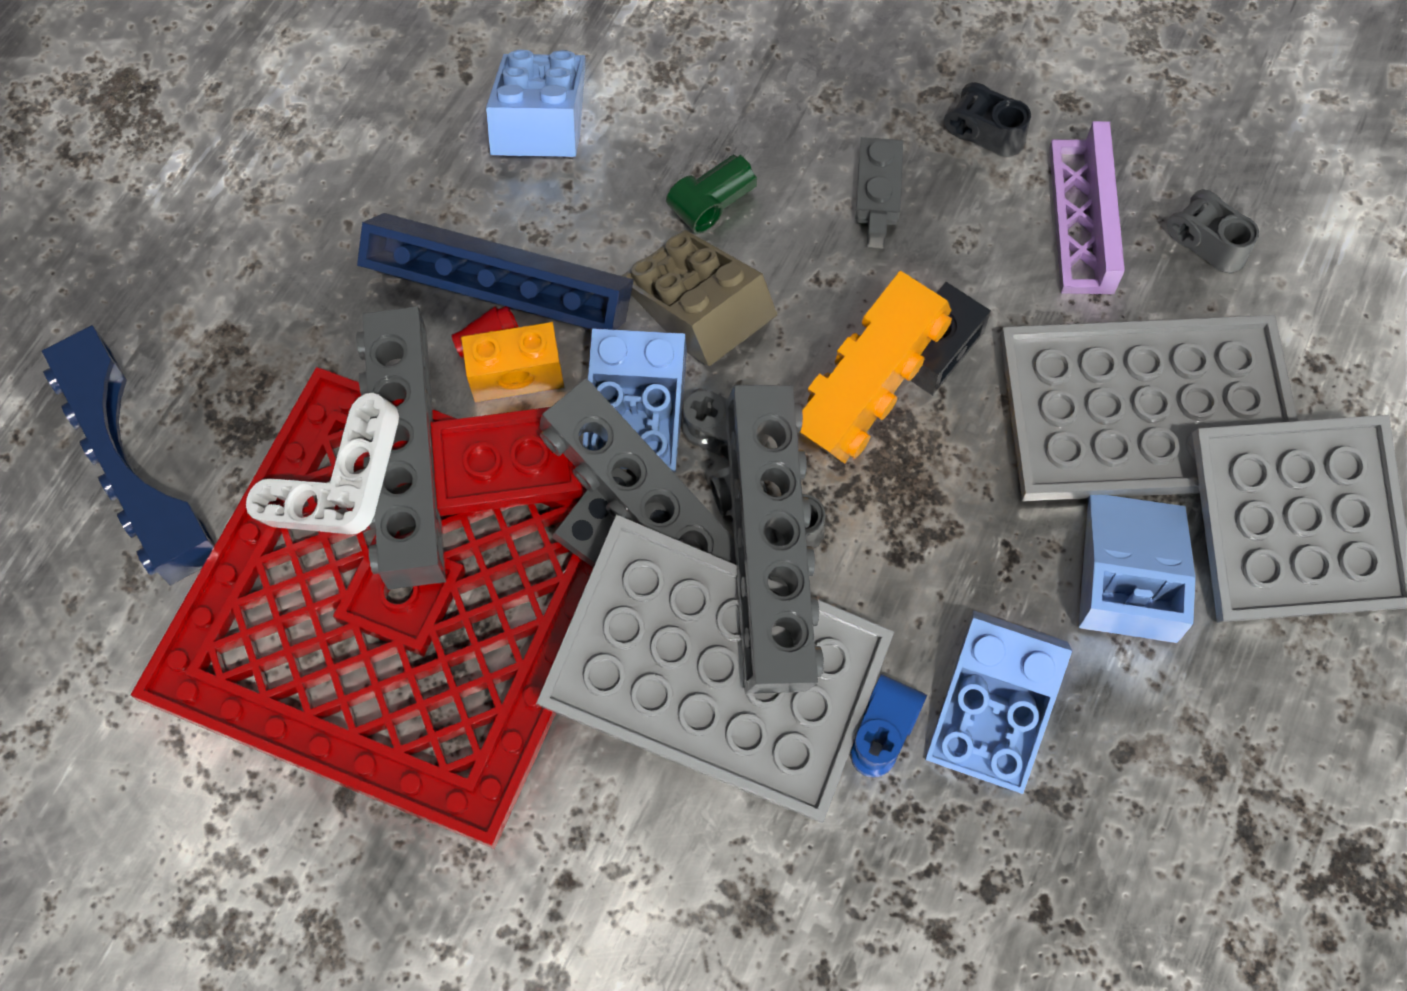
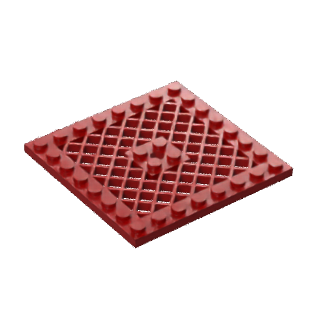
(469, 806)

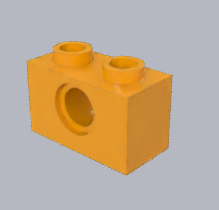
(512, 362)

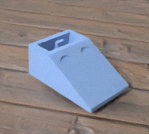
(536, 104)
(644, 382)
(1137, 569)
(998, 701)

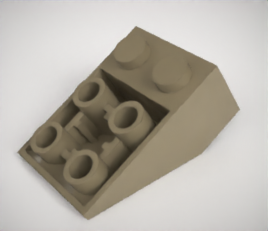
(702, 294)

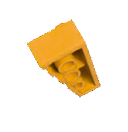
(873, 366)

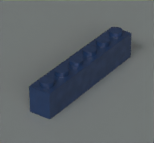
(494, 272)

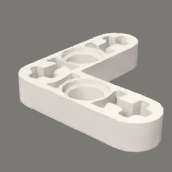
(345, 487)

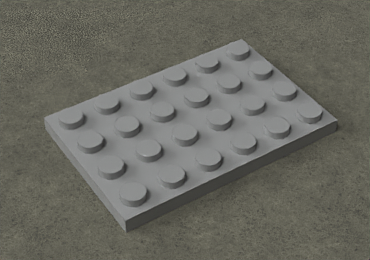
(1120, 400)
(663, 669)

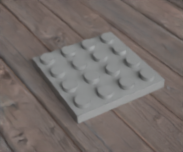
(1302, 518)

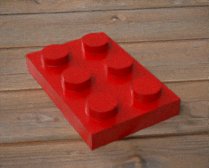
(497, 464)

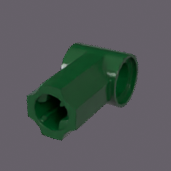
(703, 199)

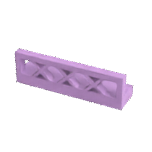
(1103, 211)

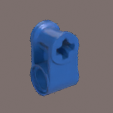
(888, 721)

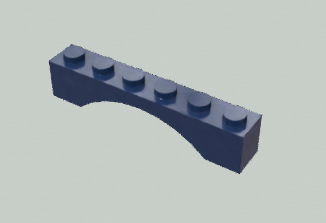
(93, 384)

